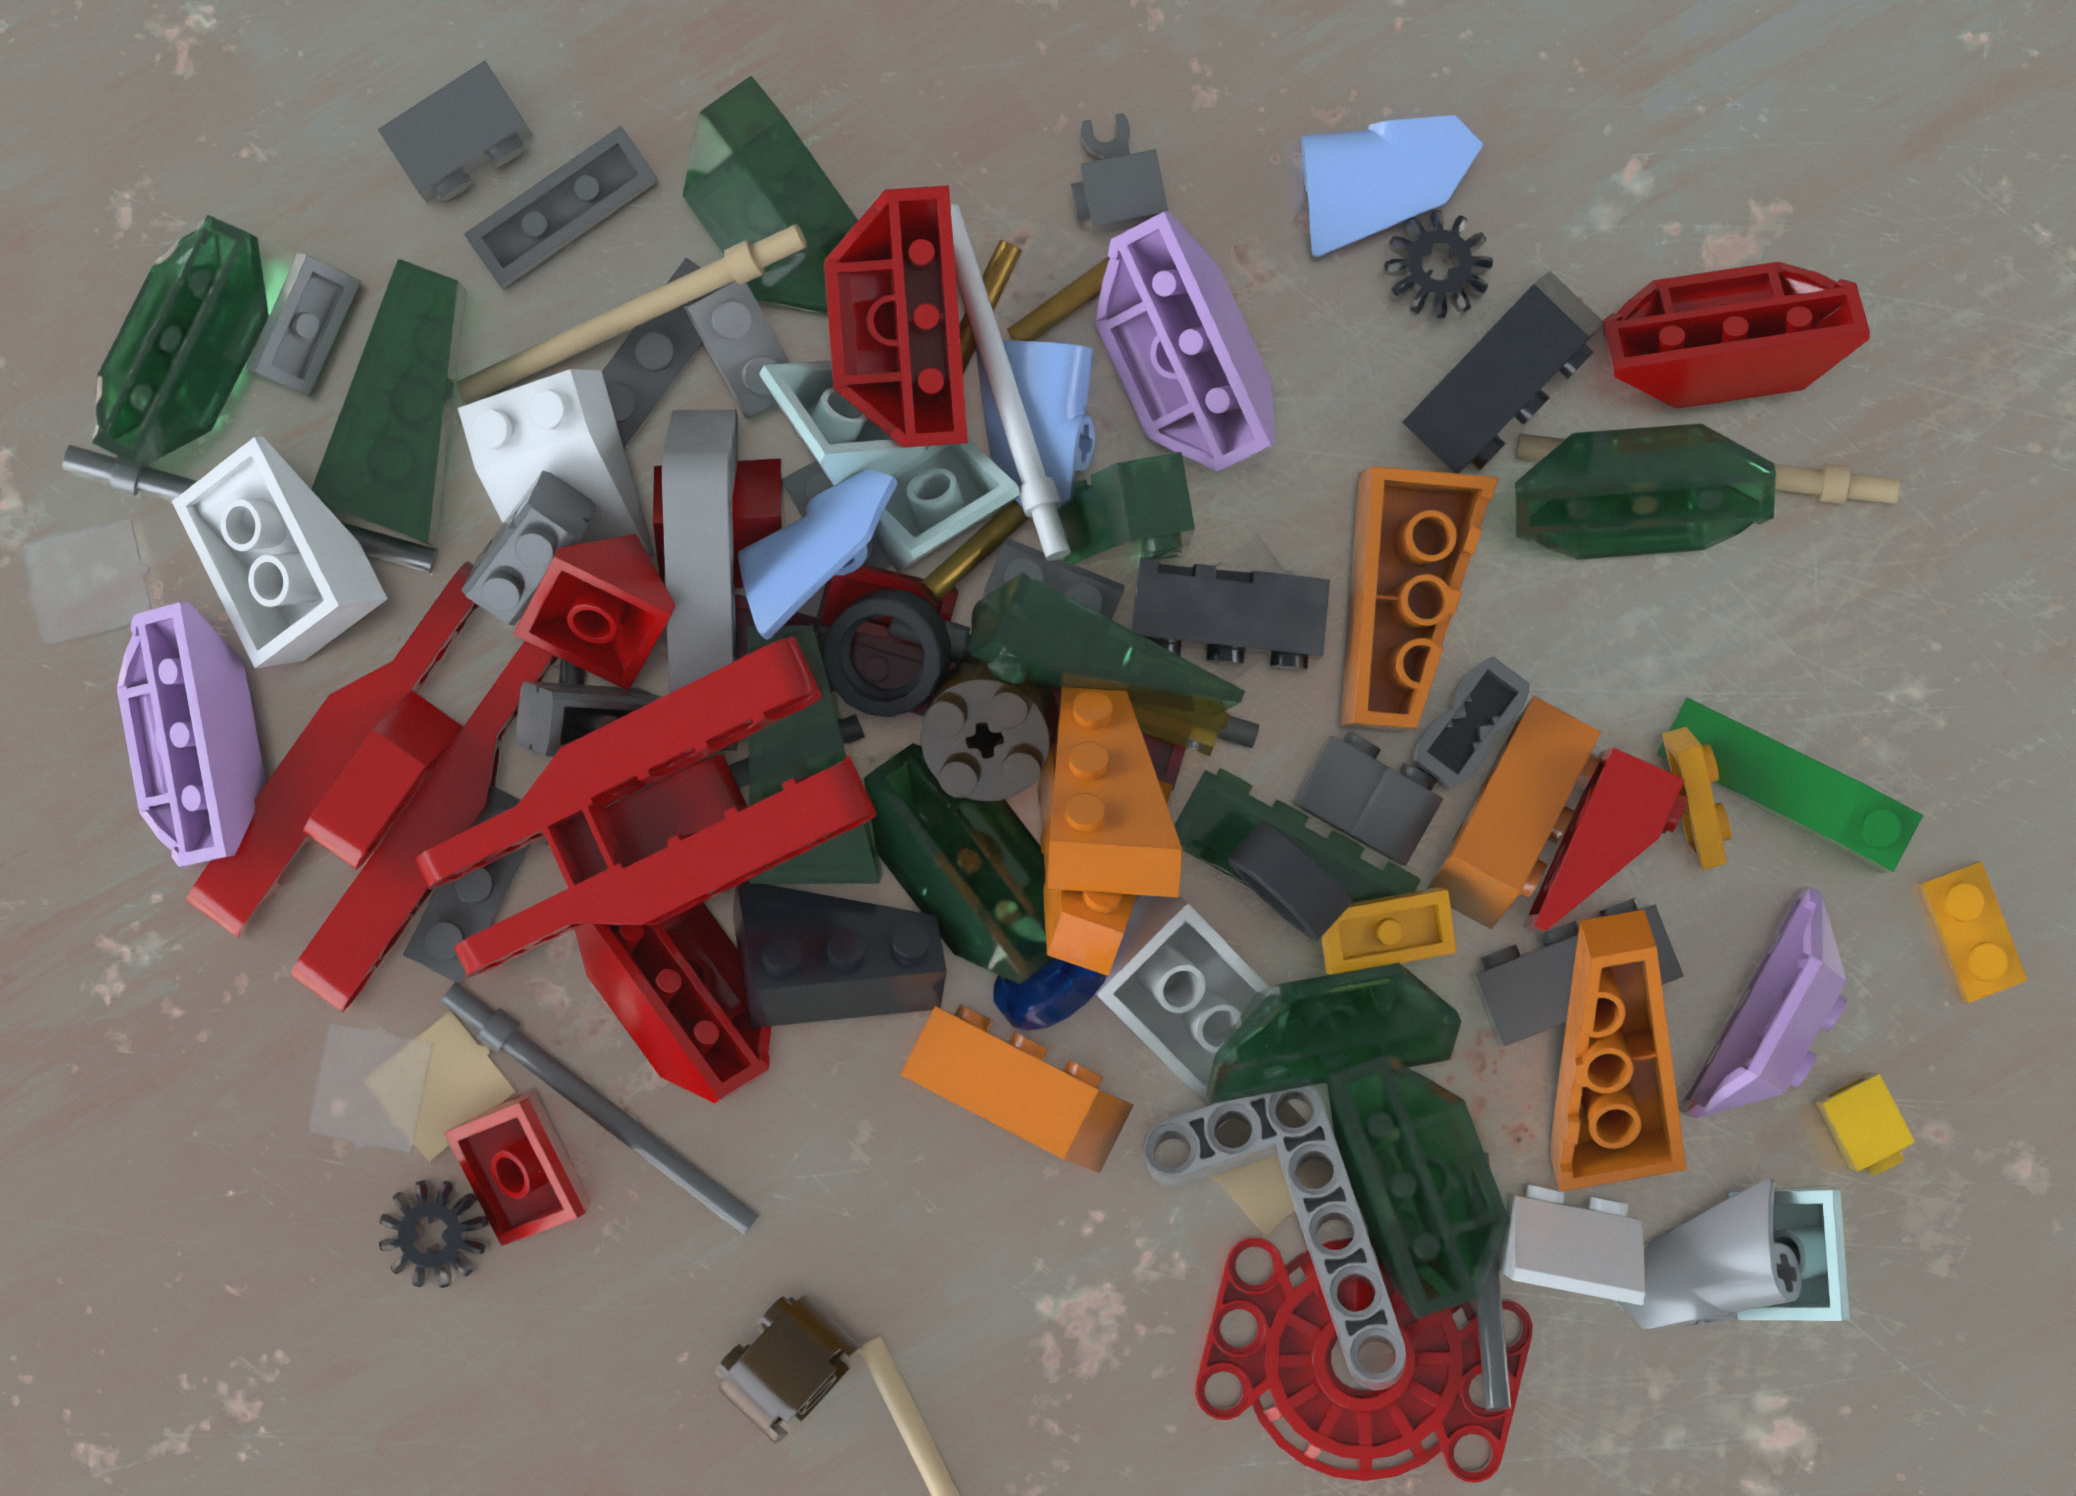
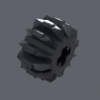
(1419, 253)
(455, 1235)

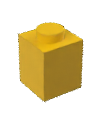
(1865, 1124)

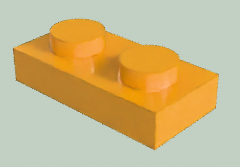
(1702, 821)
(1390, 931)
(1973, 932)

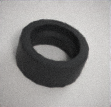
(853, 686)
(1289, 880)

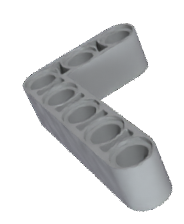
(698, 542)
(1312, 1206)

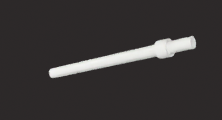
(1037, 492)

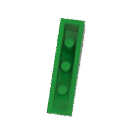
(1802, 790)

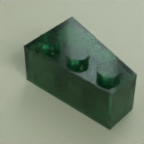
(1130, 511)

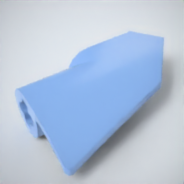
(1381, 176)
(1055, 396)
(803, 556)

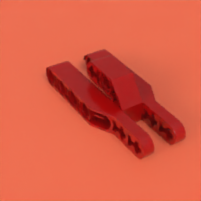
(350, 784)
(668, 841)

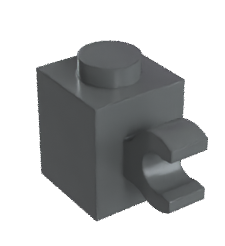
(1120, 187)

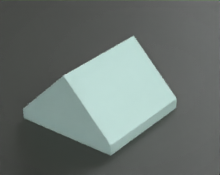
(829, 425)
(939, 500)
(1813, 1229)

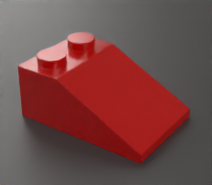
(1611, 825)

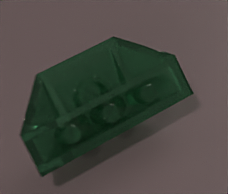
(758, 178)
(181, 344)
(1643, 492)
(964, 864)
(1329, 1023)
(1418, 1182)

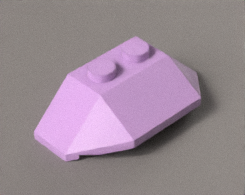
(1184, 347)
(189, 734)
(1777, 1015)

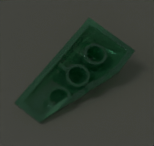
(1056, 642)

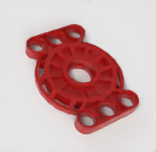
(1294, 1362)

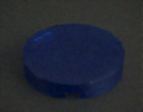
(1047, 995)

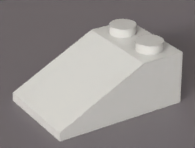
(559, 428)
(276, 556)
(1178, 986)
(1573, 1246)

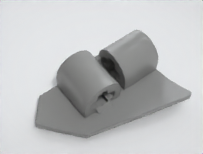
(1718, 1265)

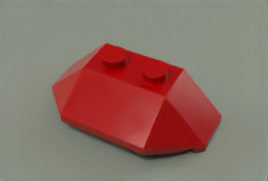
(899, 318)
(1734, 333)
(679, 999)

